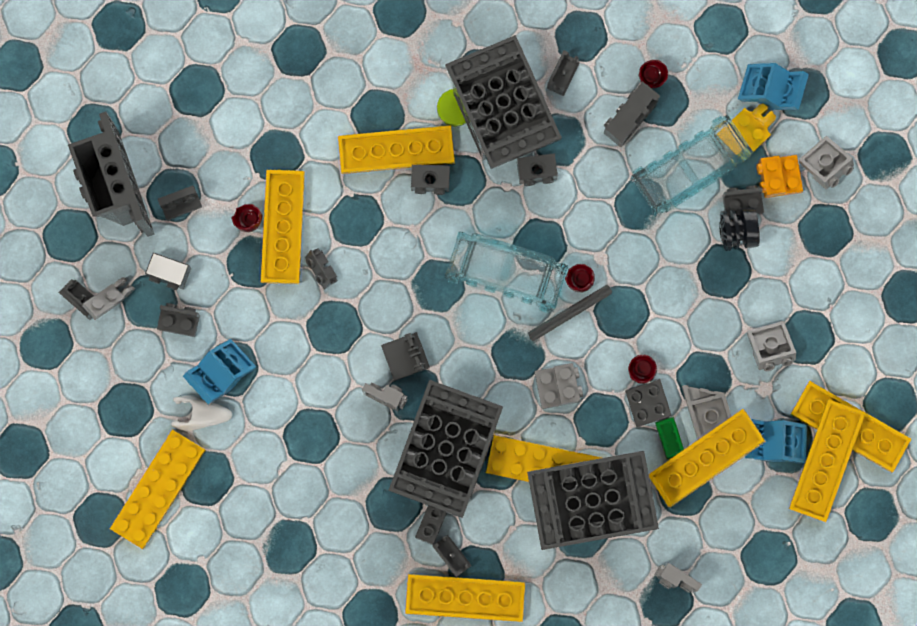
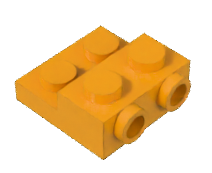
(779, 176)

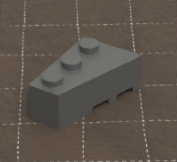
(631, 114)

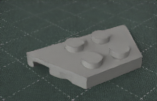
(706, 409)

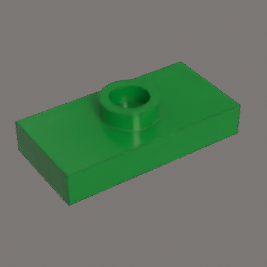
(669, 437)

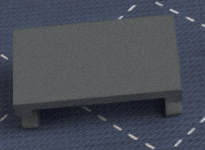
(563, 73)
(76, 295)
(451, 556)

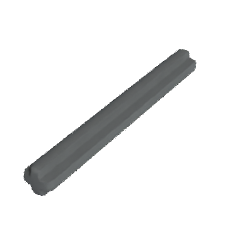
(570, 312)

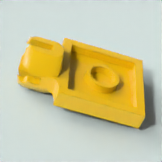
(754, 126)

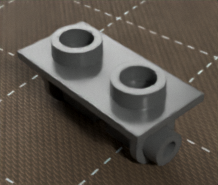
(315, 261)

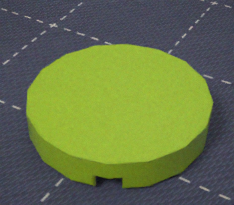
(449, 110)

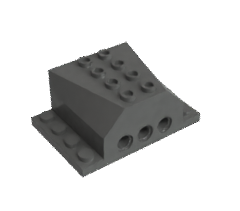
(502, 102)
(108, 177)
(446, 449)
(592, 500)

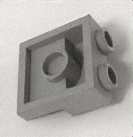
(827, 163)
(772, 346)
(558, 386)
(390, 397)
(672, 576)

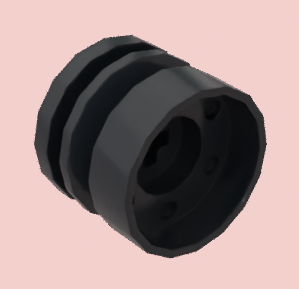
(735, 229)

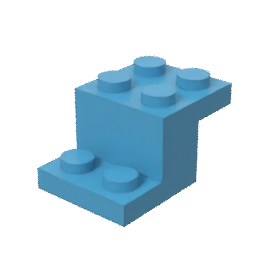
(773, 86)
(219, 371)
(783, 442)

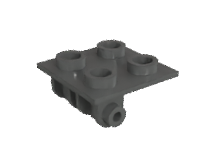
(405, 356)
(648, 403)

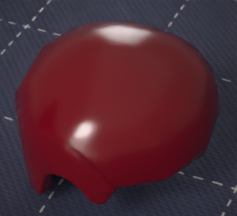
(653, 73)
(247, 218)
(580, 278)
(642, 369)

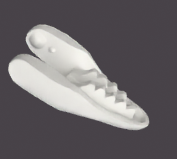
(202, 414)

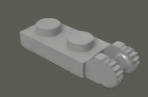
(107, 299)

